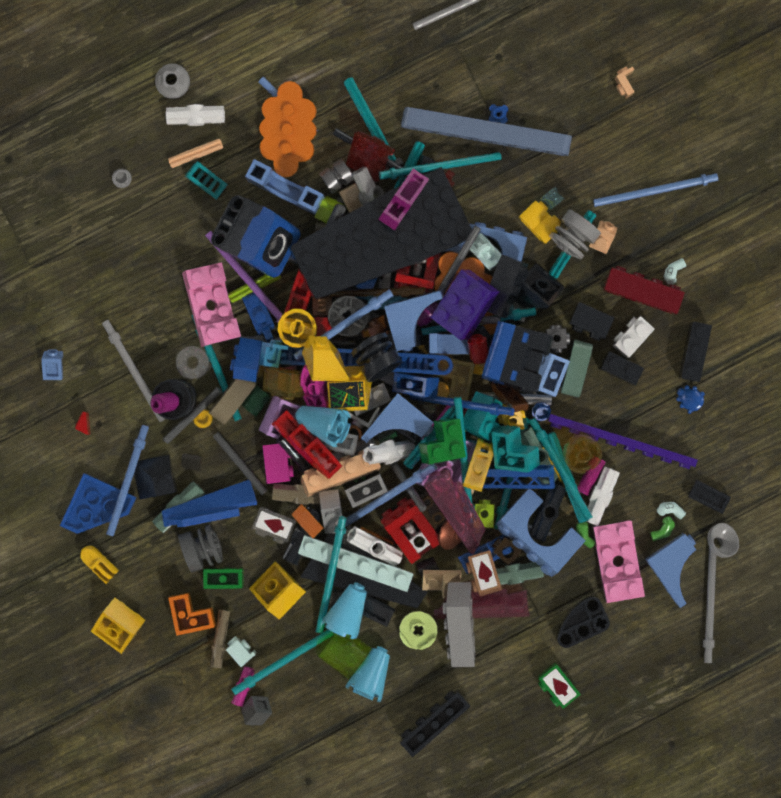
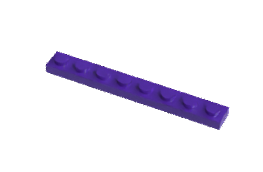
(629, 444)

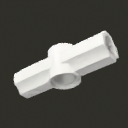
(195, 115)
(388, 452)
(602, 494)
(366, 541)

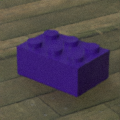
(464, 304)

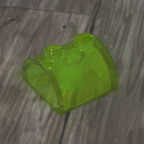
(344, 654)

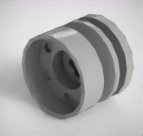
(574, 234)

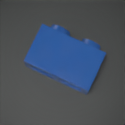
(247, 359)
(415, 384)

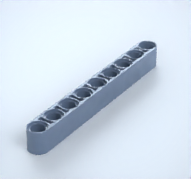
(486, 131)

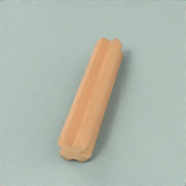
(195, 153)

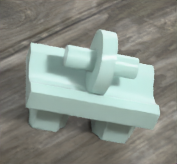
(485, 252)

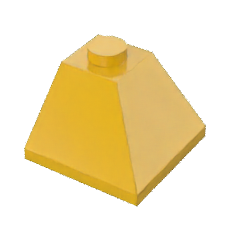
(323, 360)

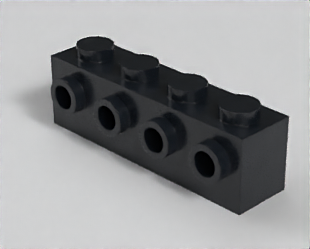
(434, 723)

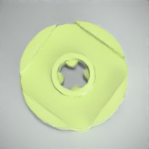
(415, 640)

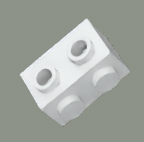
(633, 337)

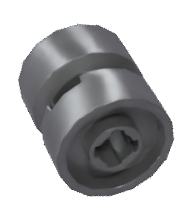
(336, 176)

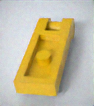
(479, 466)

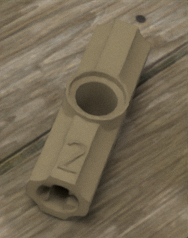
(294, 494)

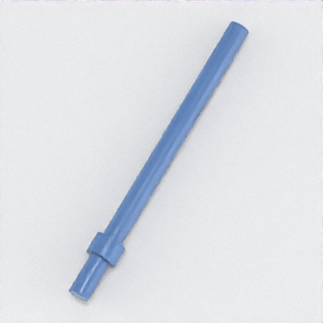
(375, 303)
(138, 445)
(418, 476)

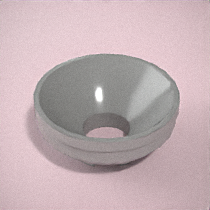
(179, 88)
(728, 540)

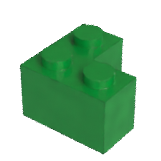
(448, 443)

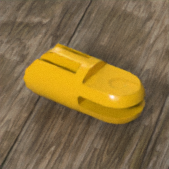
(98, 563)

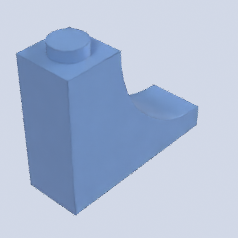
(404, 318)
(447, 345)
(400, 415)
(668, 563)

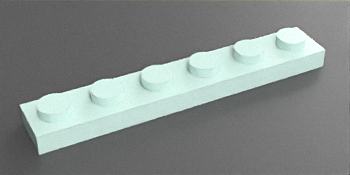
(357, 563)

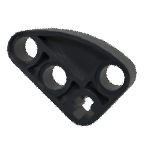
(579, 616)

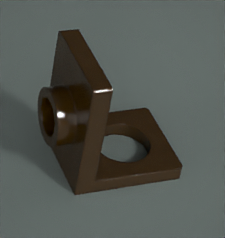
(498, 548)

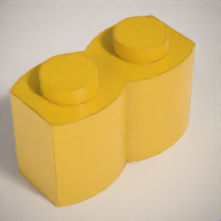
(539, 221)

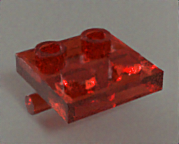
(368, 153)

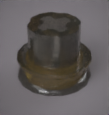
(429, 409)

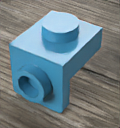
(271, 353)

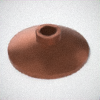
(448, 537)

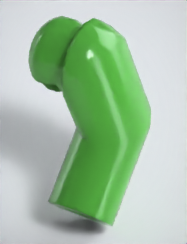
(665, 531)

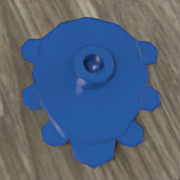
(690, 398)

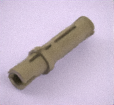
(220, 637)

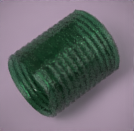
(256, 401)

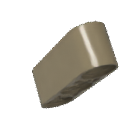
(231, 400)

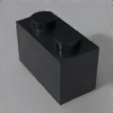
(591, 321)
(621, 368)

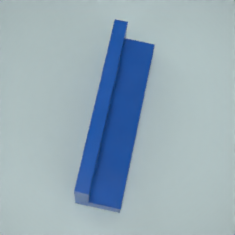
(540, 471)

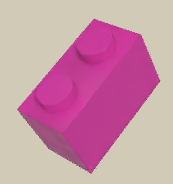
(277, 464)

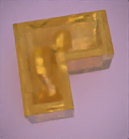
(461, 378)
(283, 382)

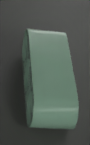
(577, 368)

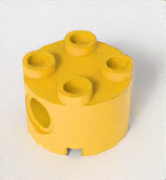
(296, 327)

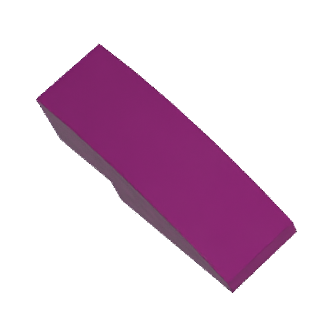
(403, 199)

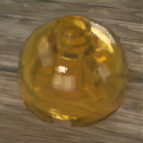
(582, 453)

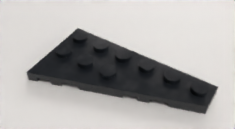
(318, 572)

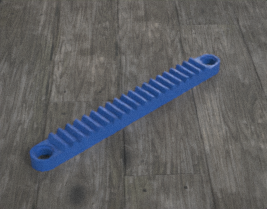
(411, 362)

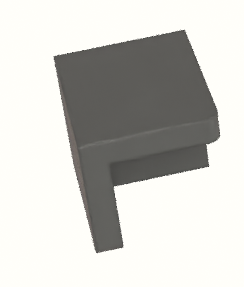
(256, 710)

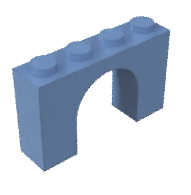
(268, 180)
(510, 244)
(514, 525)

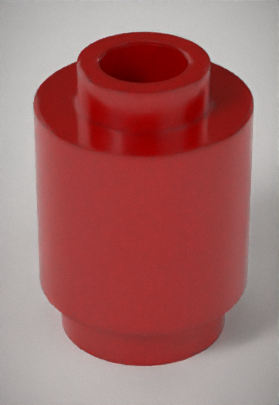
(478, 348)

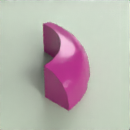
(314, 391)

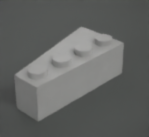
(459, 625)

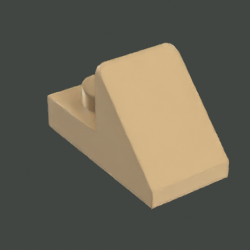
(439, 579)

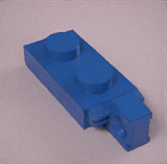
(259, 315)

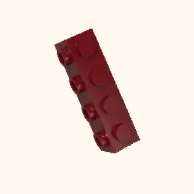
(644, 291)

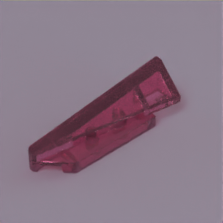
(456, 508)
(495, 605)

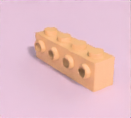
(351, 469)

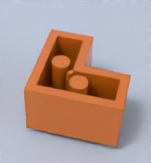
(186, 619)

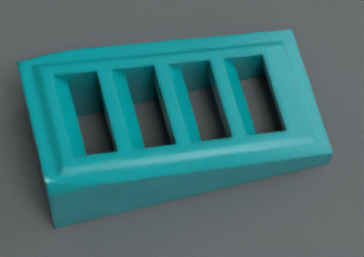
(189, 175)

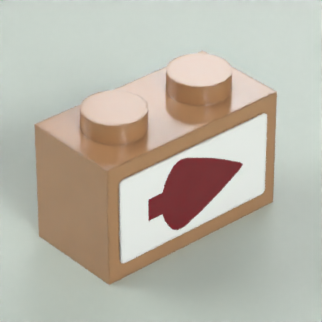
(484, 573)

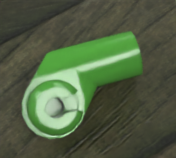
(582, 530)

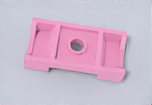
(209, 284)
(622, 581)

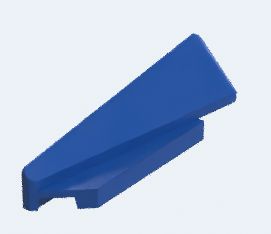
(211, 507)

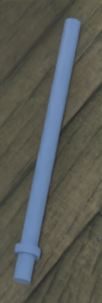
(656, 190)

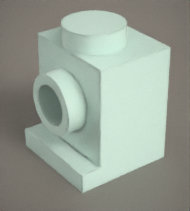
(240, 651)

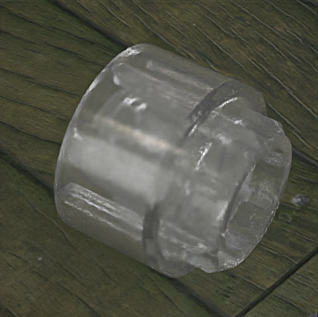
(183, 358)

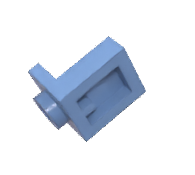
(52, 365)

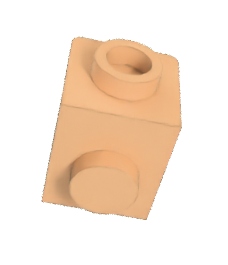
(624, 87)
(606, 237)

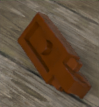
(376, 326)
(510, 397)

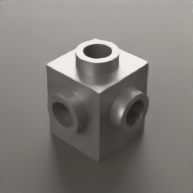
(564, 338)

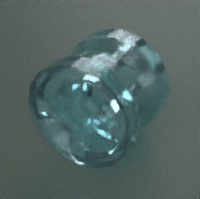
(552, 198)

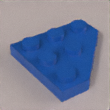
(93, 505)

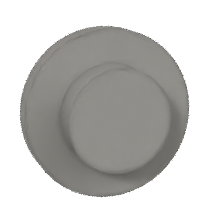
(121, 178)

